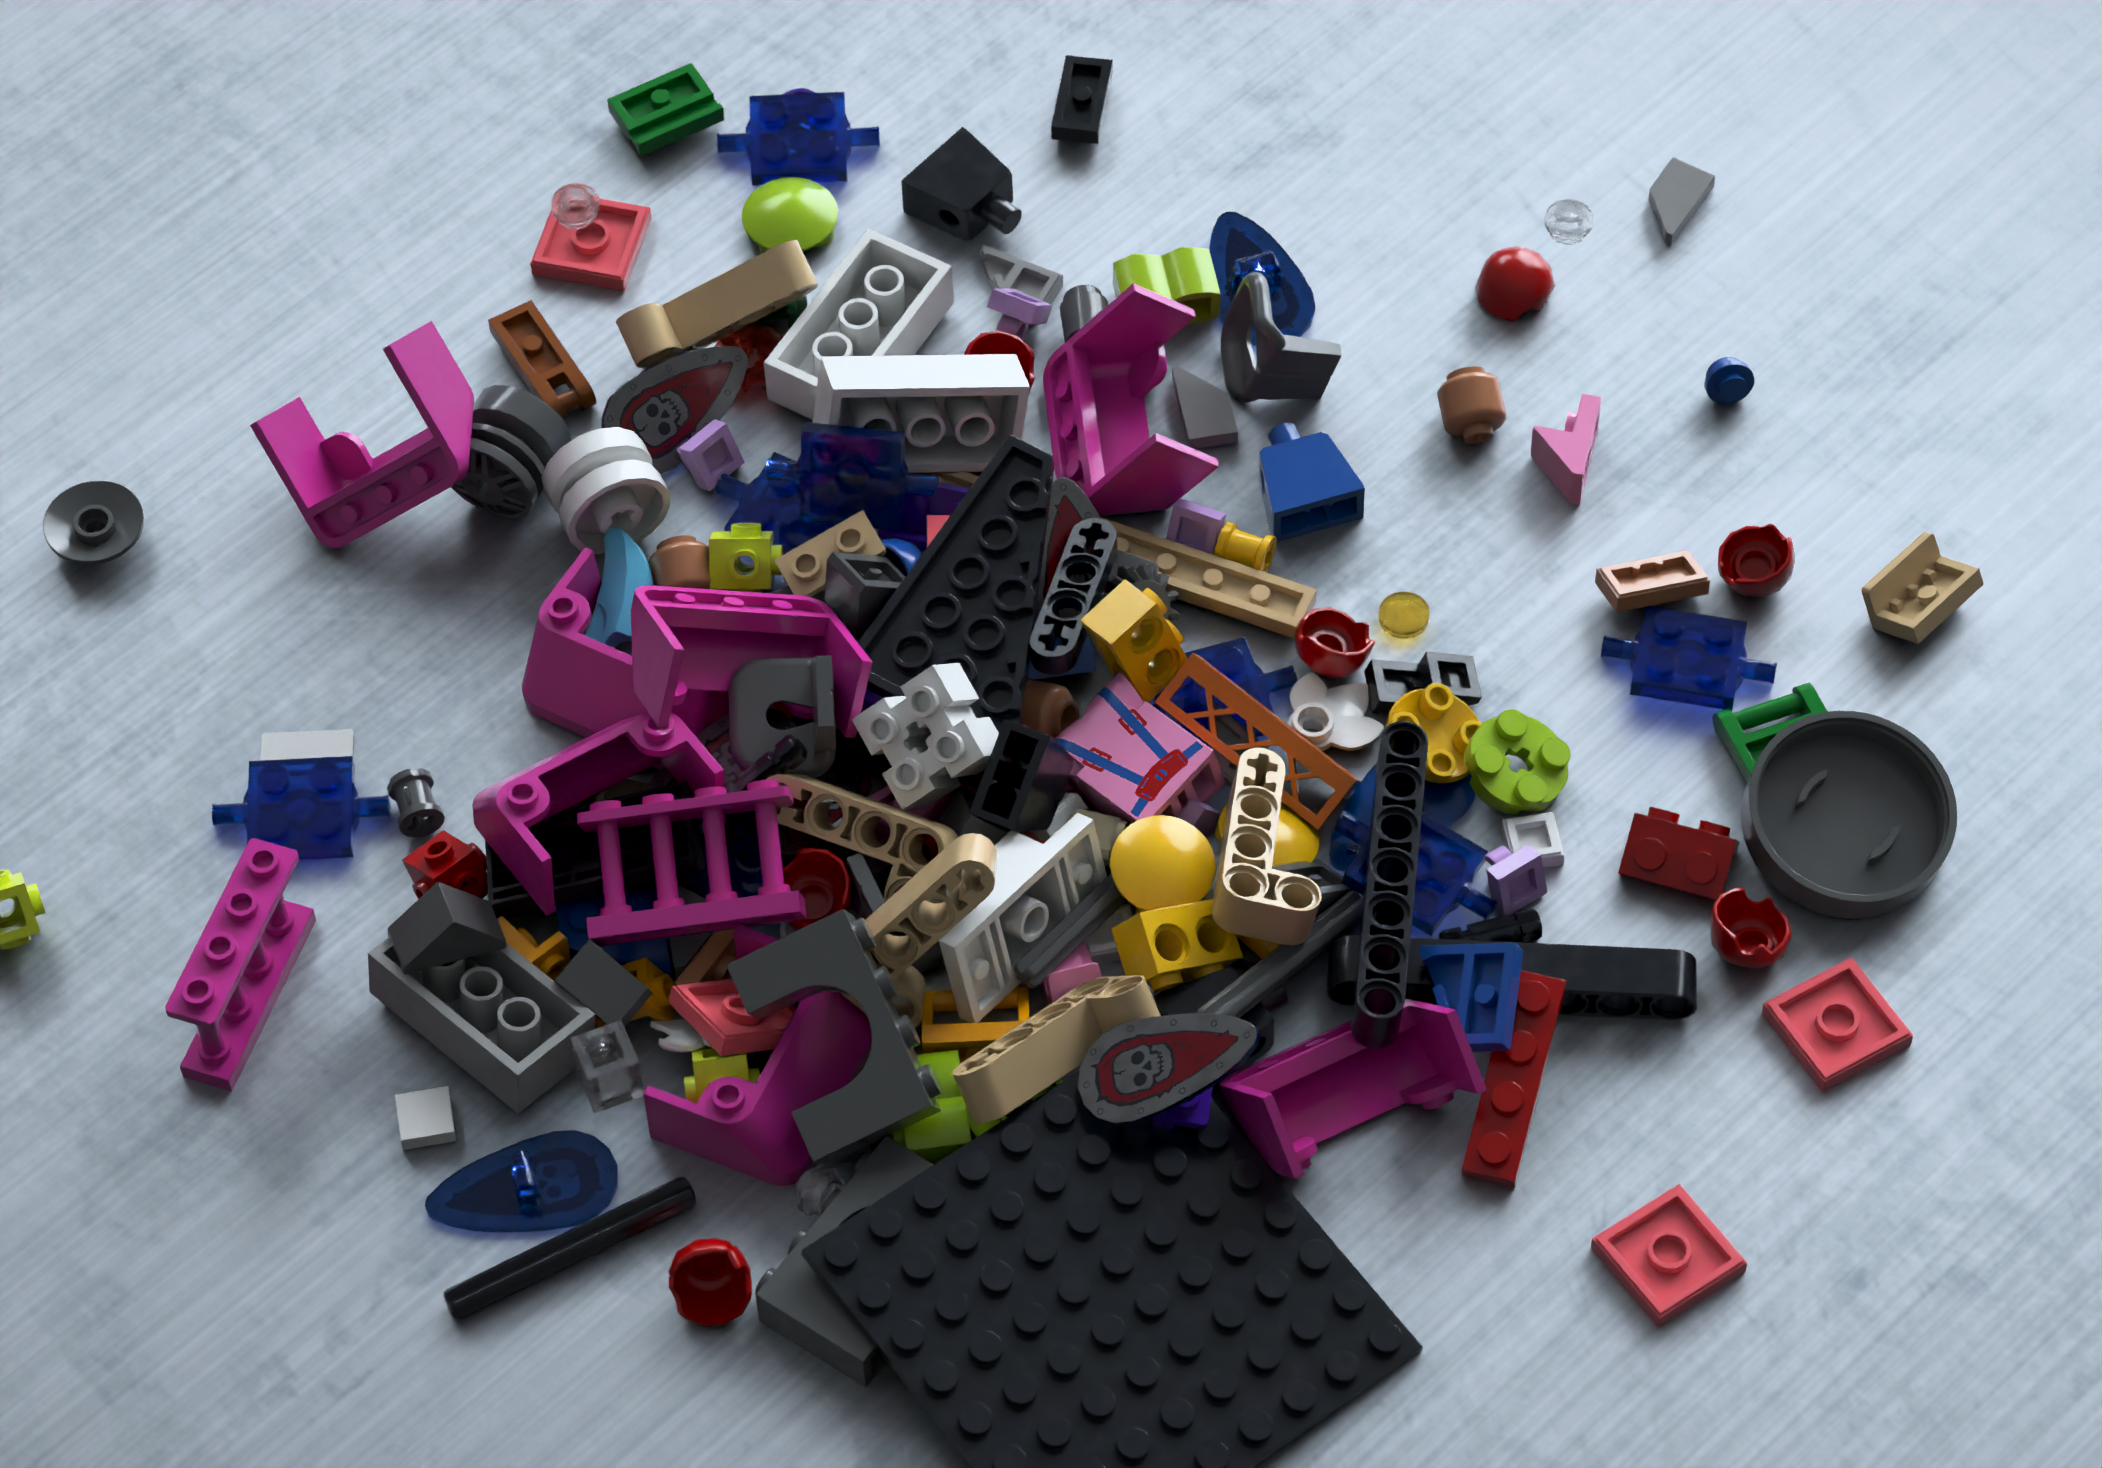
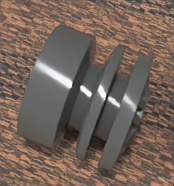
(509, 450)

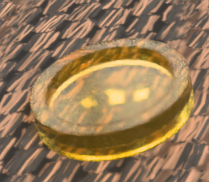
(1404, 615)

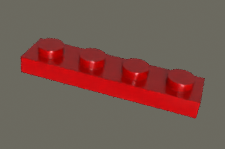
(1514, 1084)

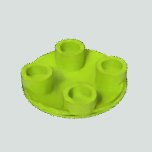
(790, 211)

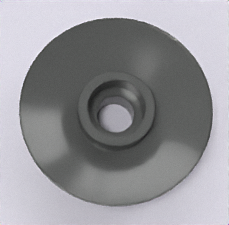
(91, 508)

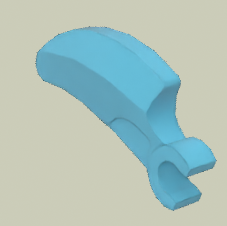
(623, 572)

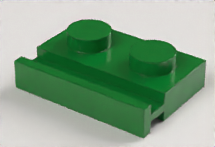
(665, 109)

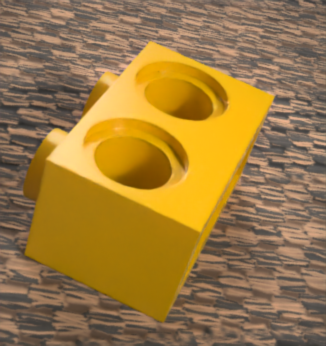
(1136, 638)
(1174, 944)

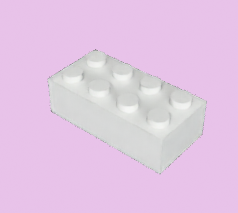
(873, 304)
(947, 405)

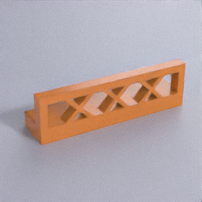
(1267, 723)

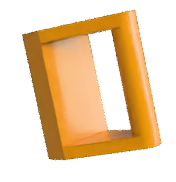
(967, 1037)

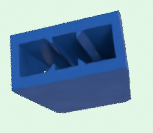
(1307, 484)

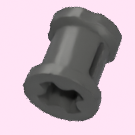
(415, 802)

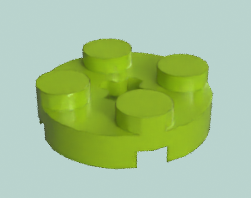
(1532, 742)

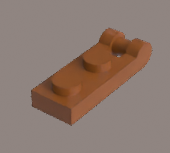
(541, 358)

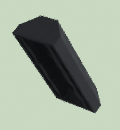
(577, 855)

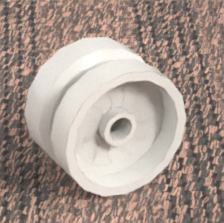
(604, 484)

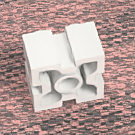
(922, 763)

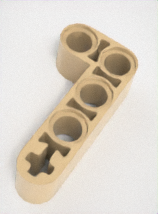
(718, 306)
(859, 824)
(1249, 893)
(929, 922)
(1049, 1044)

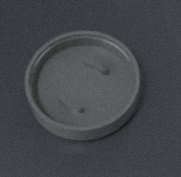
(1848, 814)

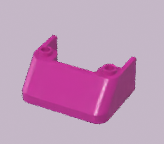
(1099, 409)
(338, 481)
(705, 635)
(583, 680)
(574, 774)
(1338, 1083)
(752, 1123)

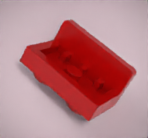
(1679, 855)

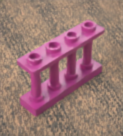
(722, 906)
(240, 964)

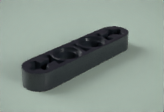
(1073, 595)

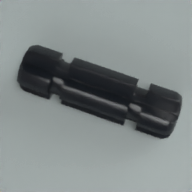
(787, 755)
(1525, 927)

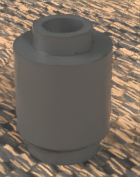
(1079, 307)

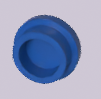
(1728, 380)

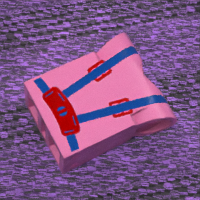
(1136, 758)

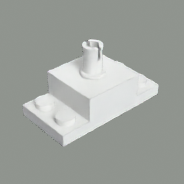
(1030, 895)

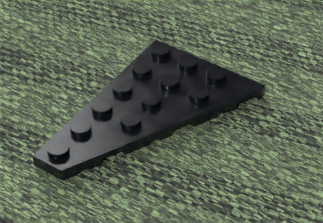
(973, 589)

